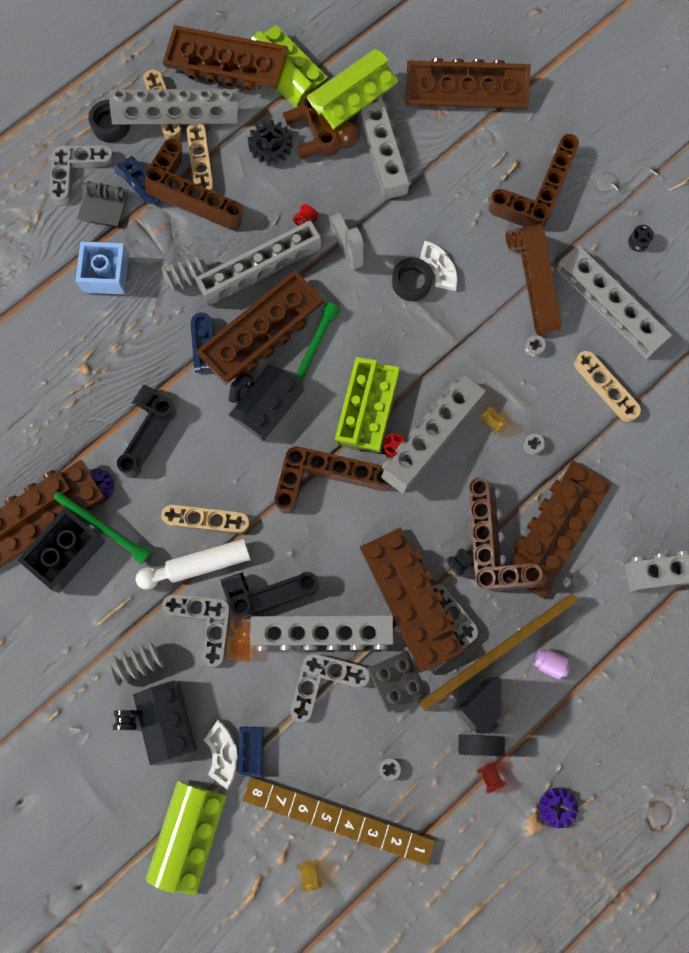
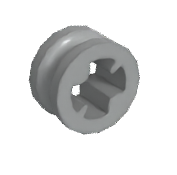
(541, 343)
(529, 438)
(391, 777)

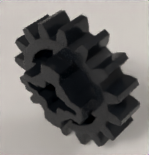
(270, 142)

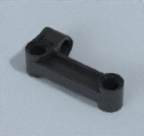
(148, 432)
(265, 598)

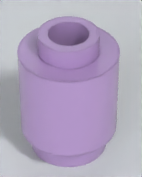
(551, 663)

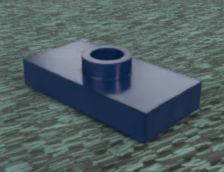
(251, 751)

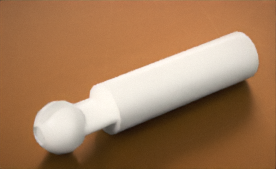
(195, 564)

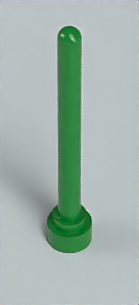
(329, 312)
(138, 551)

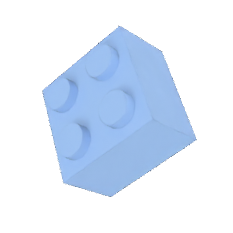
(102, 267)

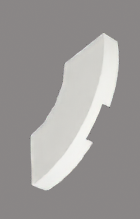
(441, 266)
(224, 754)

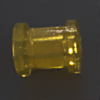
(494, 419)
(309, 875)

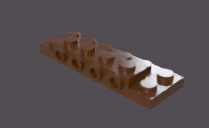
(225, 58)
(467, 84)
(261, 328)
(32, 512)
(560, 523)
(412, 599)

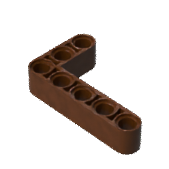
(166, 186)
(548, 190)
(538, 276)
(326, 471)
(491, 544)

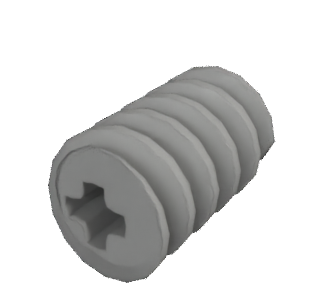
(184, 273)
(137, 663)

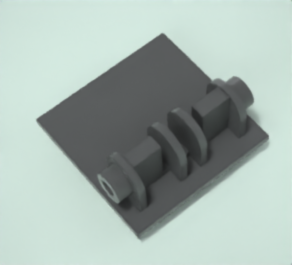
(102, 203)
(396, 681)

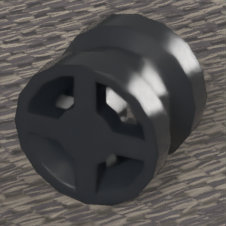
(643, 233)
(460, 562)
(125, 720)

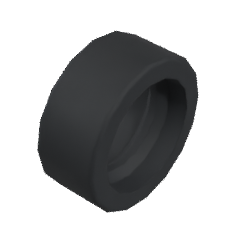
(107, 135)
(412, 264)
(481, 745)

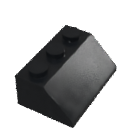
(267, 401)
(61, 550)
(482, 706)
(164, 722)

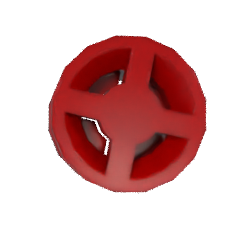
(306, 214)
(392, 441)

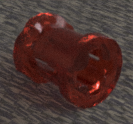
(491, 777)

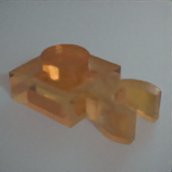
(239, 645)

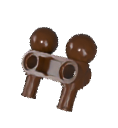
(343, 136)

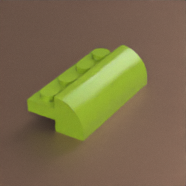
(299, 73)
(353, 88)
(367, 405)
(185, 838)

